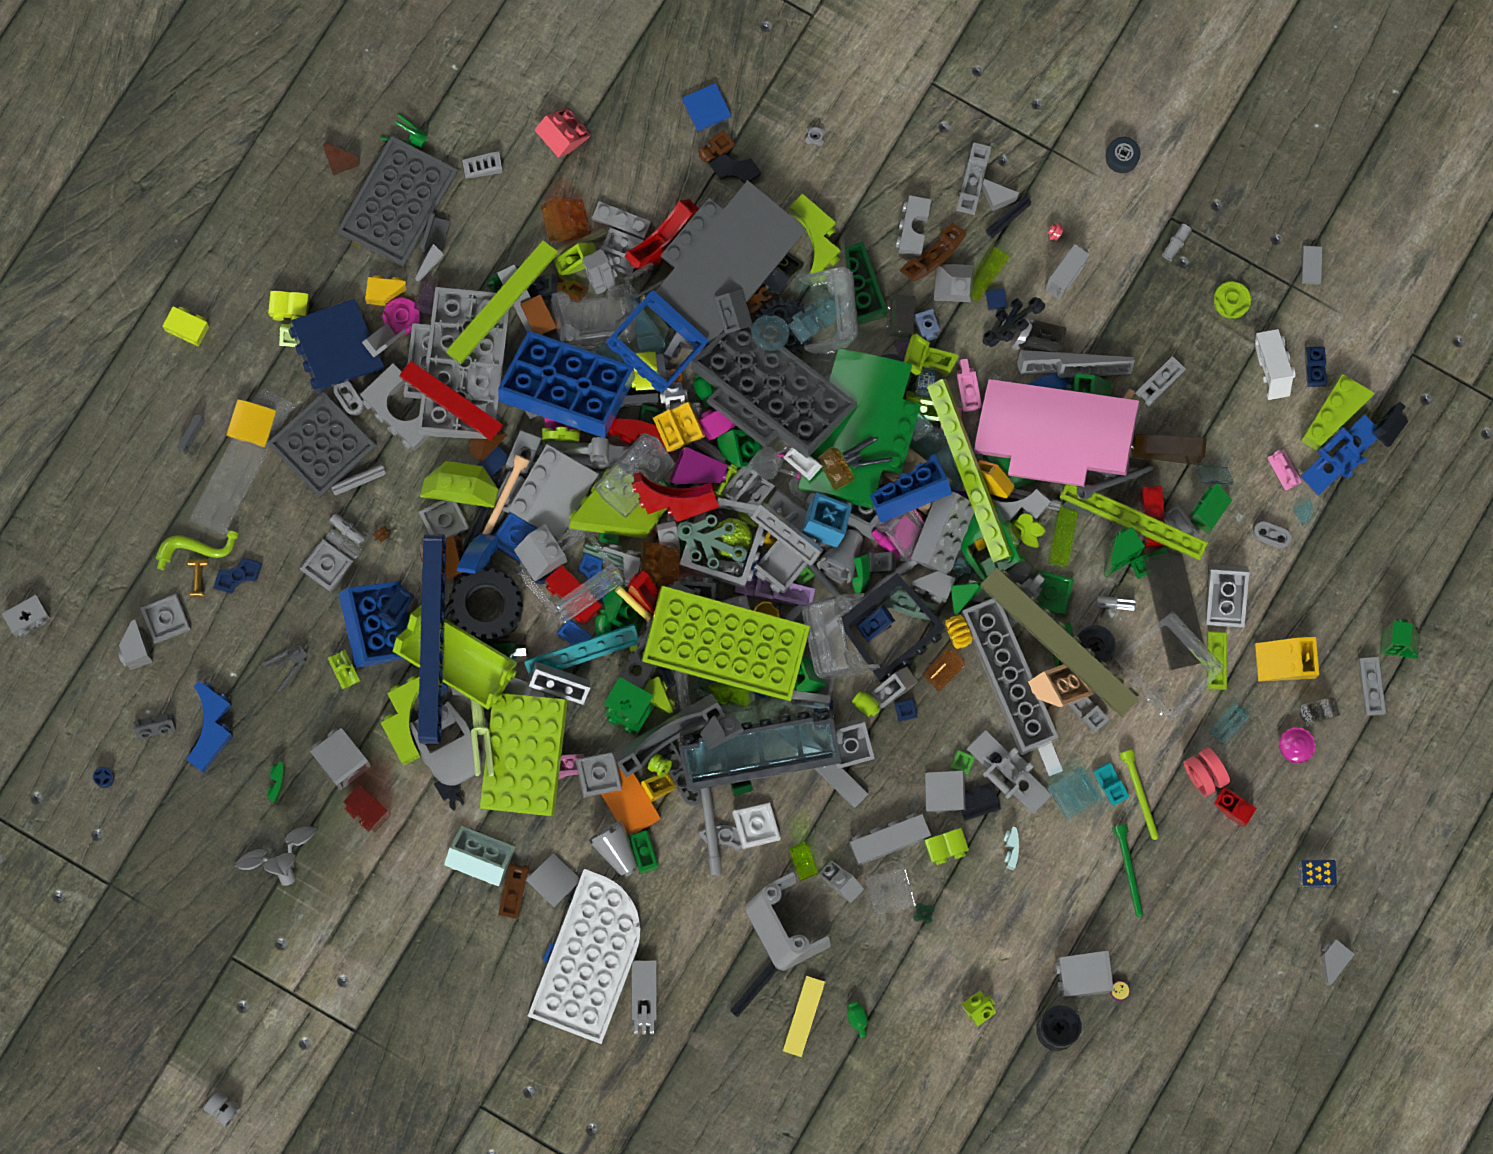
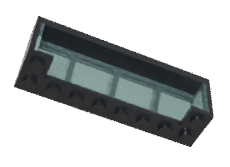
(762, 750)

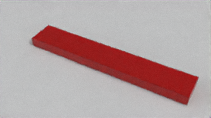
(451, 401)

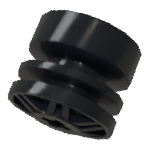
(1102, 638)
(1064, 1019)

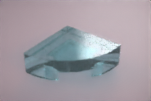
(1304, 512)

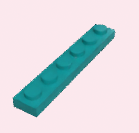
(587, 649)

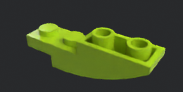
(656, 688)

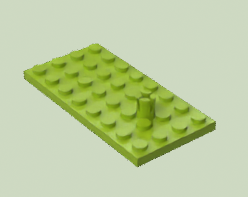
(725, 643)

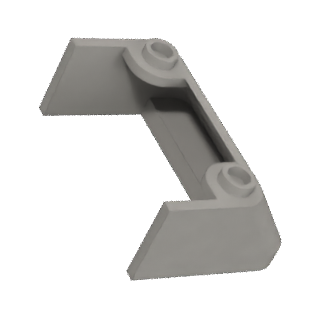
(782, 950)

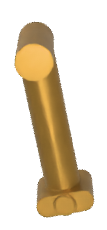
(197, 564)

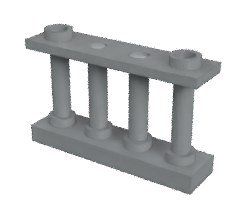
(783, 529)

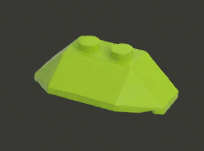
(460, 484)

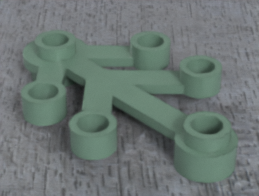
(709, 540)

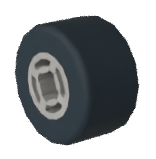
(1120, 161)

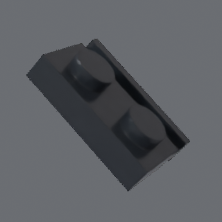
(980, 802)

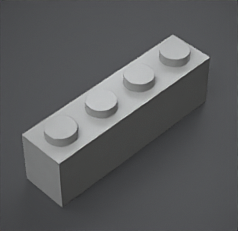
(888, 840)

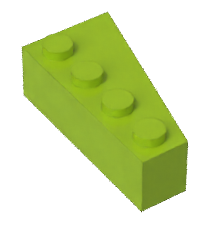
(1340, 406)

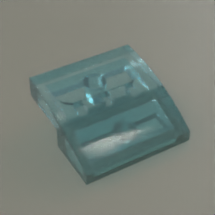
(926, 437)
(1074, 793)

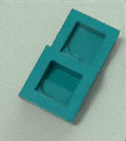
(1110, 783)

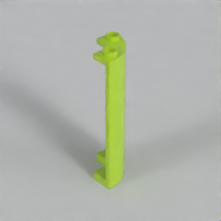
(467, 661)

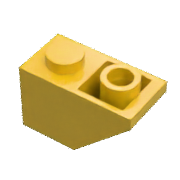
(382, 290)
(995, 479)

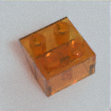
(565, 219)
(660, 563)

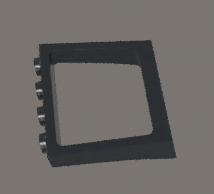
(874, 600)

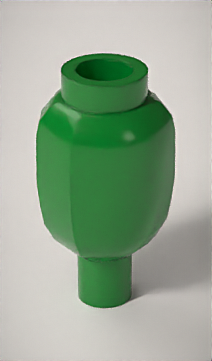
(702, 389)
(602, 624)
(857, 1017)

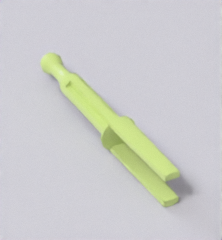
(480, 729)

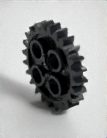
(788, 311)

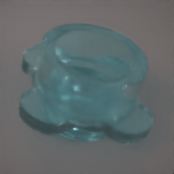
(961, 566)

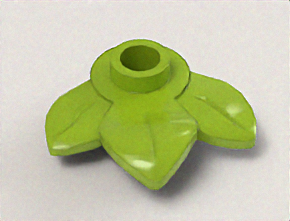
(1027, 529)

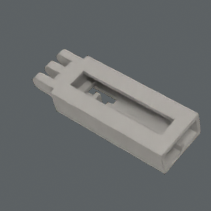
(643, 989)

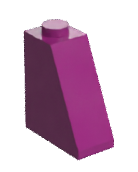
(697, 469)

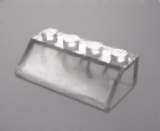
(644, 456)

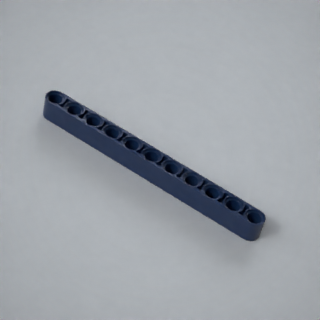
(432, 639)

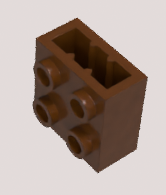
(454, 553)

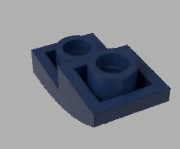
(1315, 366)

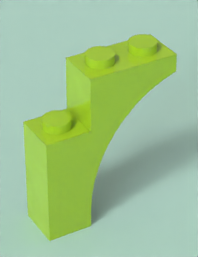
(818, 227)
(397, 725)

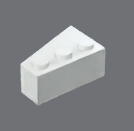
(1275, 363)

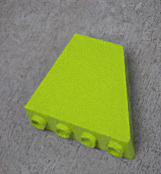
(600, 517)

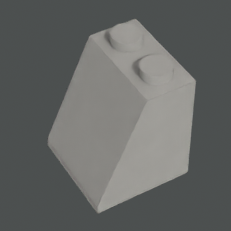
(340, 758)
(1084, 974)

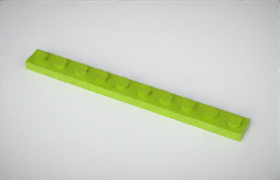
(969, 471)

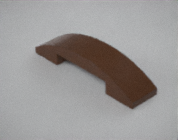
(936, 254)

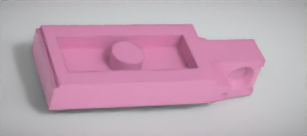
(968, 387)

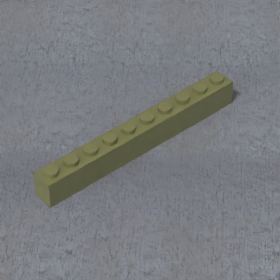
(1059, 642)

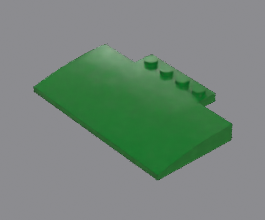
(880, 412)

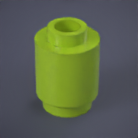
(866, 704)

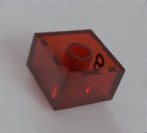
(366, 808)

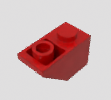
(1234, 807)

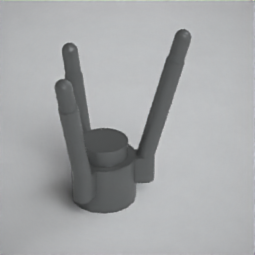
(295, 654)

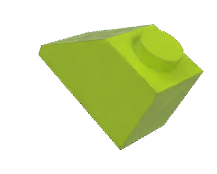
(572, 259)

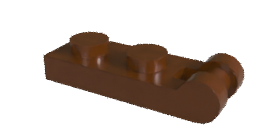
(513, 891)

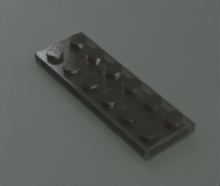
(1172, 592)

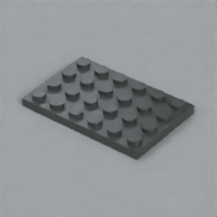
(397, 201)

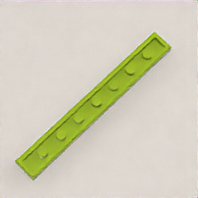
(501, 302)
(1139, 521)

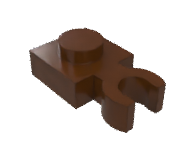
(574, 289)
(755, 301)

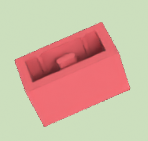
(562, 132)

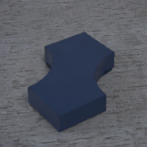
(246, 571)

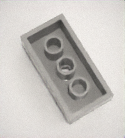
(943, 533)

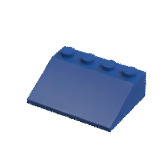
(369, 634)

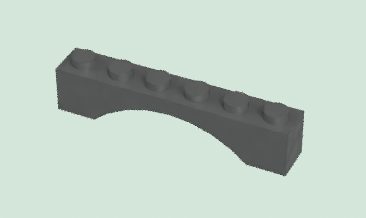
(639, 751)

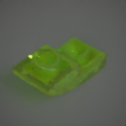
(725, 693)

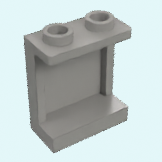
(780, 567)
(819, 700)

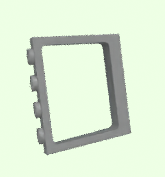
(687, 565)

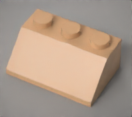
(1059, 686)

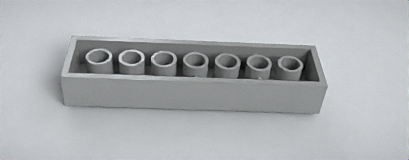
(1009, 676)

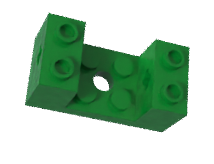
(628, 706)

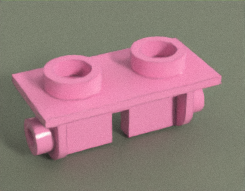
(1284, 469)

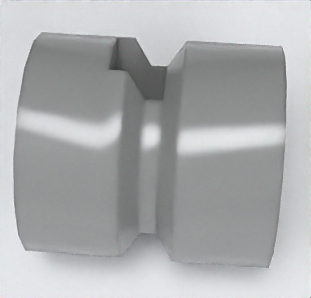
(217, 1103)

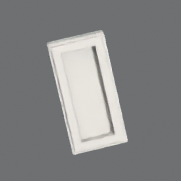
(806, 466)

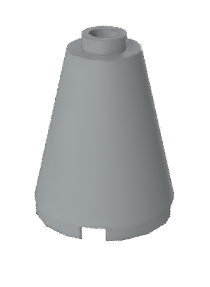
(839, 561)
(615, 848)

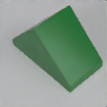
(963, 595)

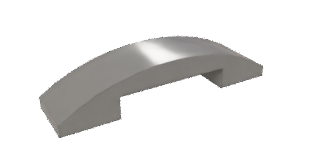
(973, 178)

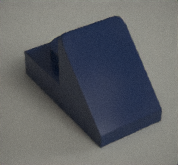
(876, 623)

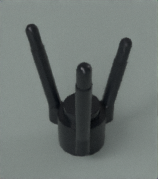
(852, 455)

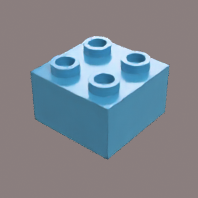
(826, 520)

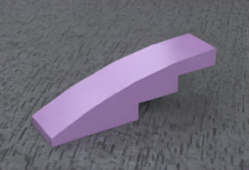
(761, 589)

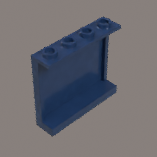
(334, 345)

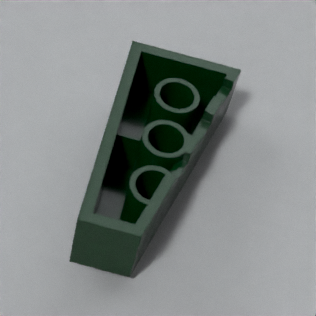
(868, 297)

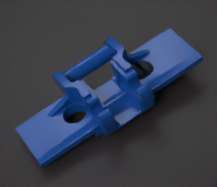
(1356, 440)

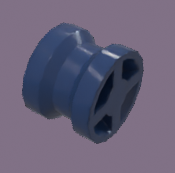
(102, 774)

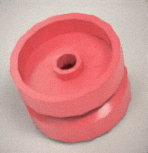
(1206, 772)

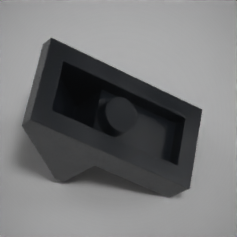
(543, 286)

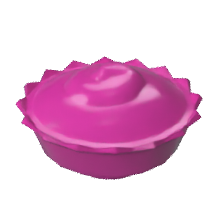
(1297, 745)

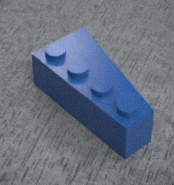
(911, 490)

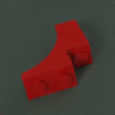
(653, 247)
(680, 502)
(644, 591)

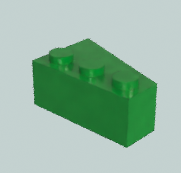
(1400, 640)

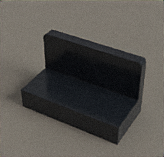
(1391, 425)

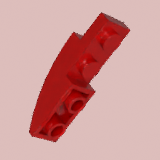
(631, 430)

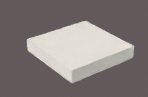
(756, 825)

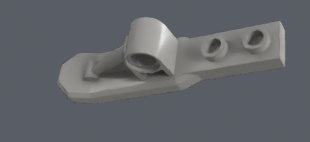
(594, 455)

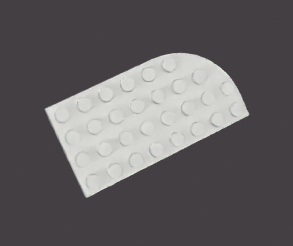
(589, 959)

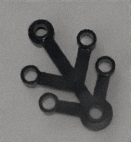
(1013, 321)

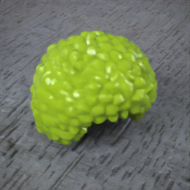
(741, 537)

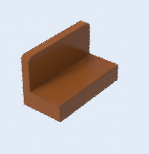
(538, 316)

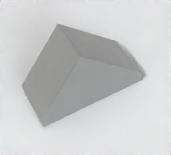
(998, 195)

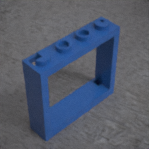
(677, 322)

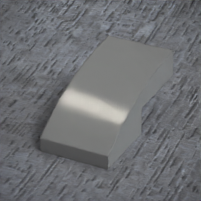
(1089, 713)

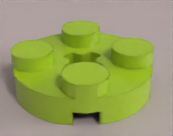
(561, 435)

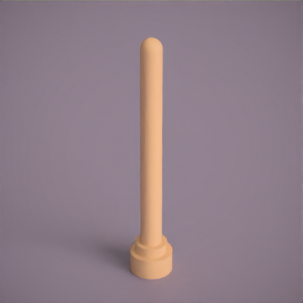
(519, 464)

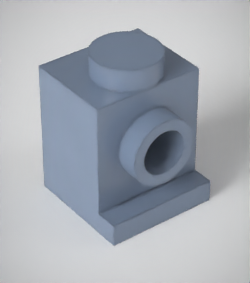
(927, 333)

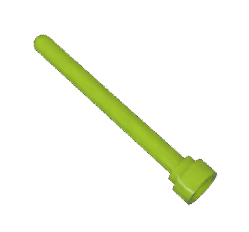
(1129, 758)

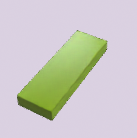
(1218, 647)

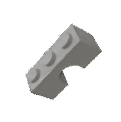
(916, 211)

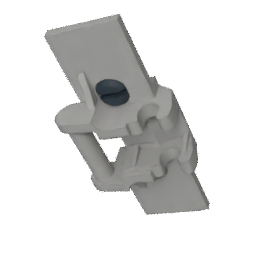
(1013, 767)

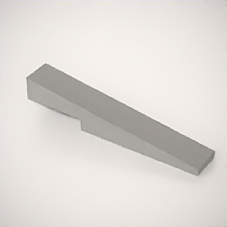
(1069, 364)

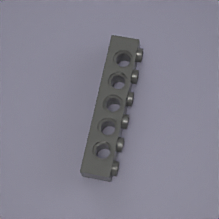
(636, 657)

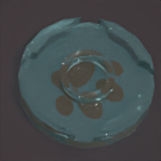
(770, 332)

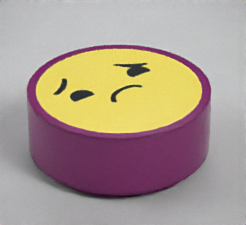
(1121, 991)

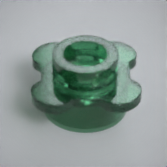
(923, 908)

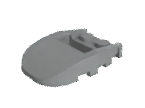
(455, 760)

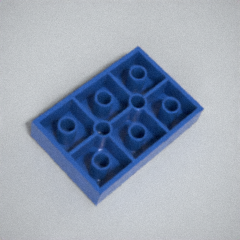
(566, 384)

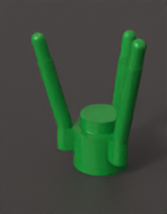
(418, 137)

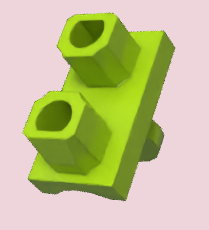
(343, 669)

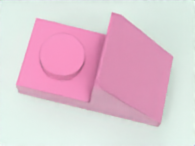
(568, 765)

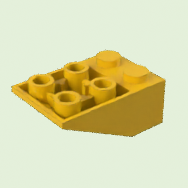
(1287, 659)

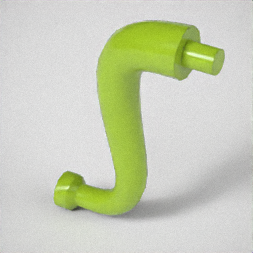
(178, 541)

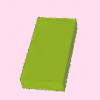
(916, 353)

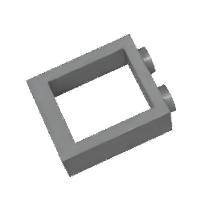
(1067, 271)

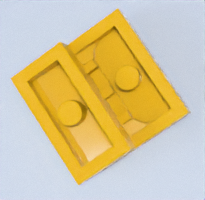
(251, 423)
(679, 427)

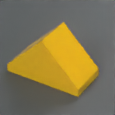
(657, 787)

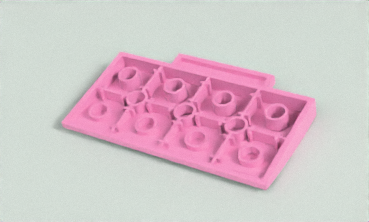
(1055, 431)

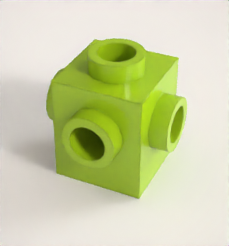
(979, 1008)

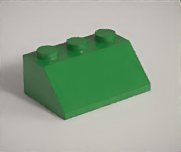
(1124, 549)

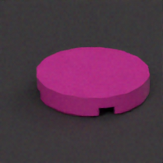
(401, 315)

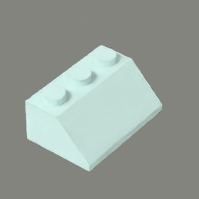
(479, 856)

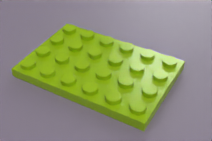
(525, 754)

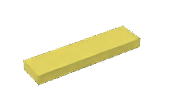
(803, 1016)

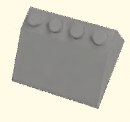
(553, 491)

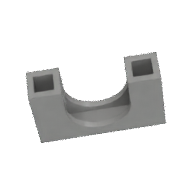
(377, 398)

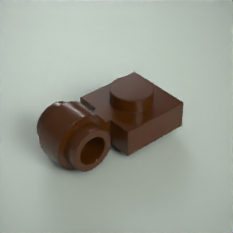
(720, 144)

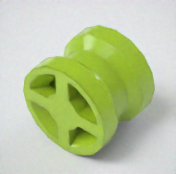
(659, 765)

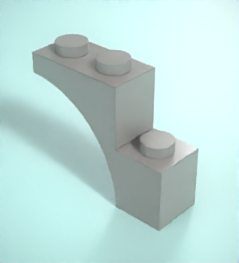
(1033, 504)

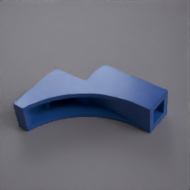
(213, 736)

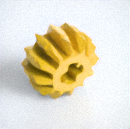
(958, 631)

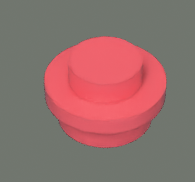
(1055, 231)

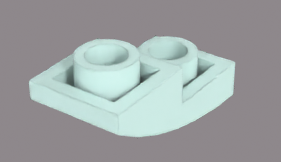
(1012, 842)

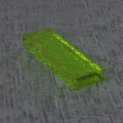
(988, 272)
(1063, 537)

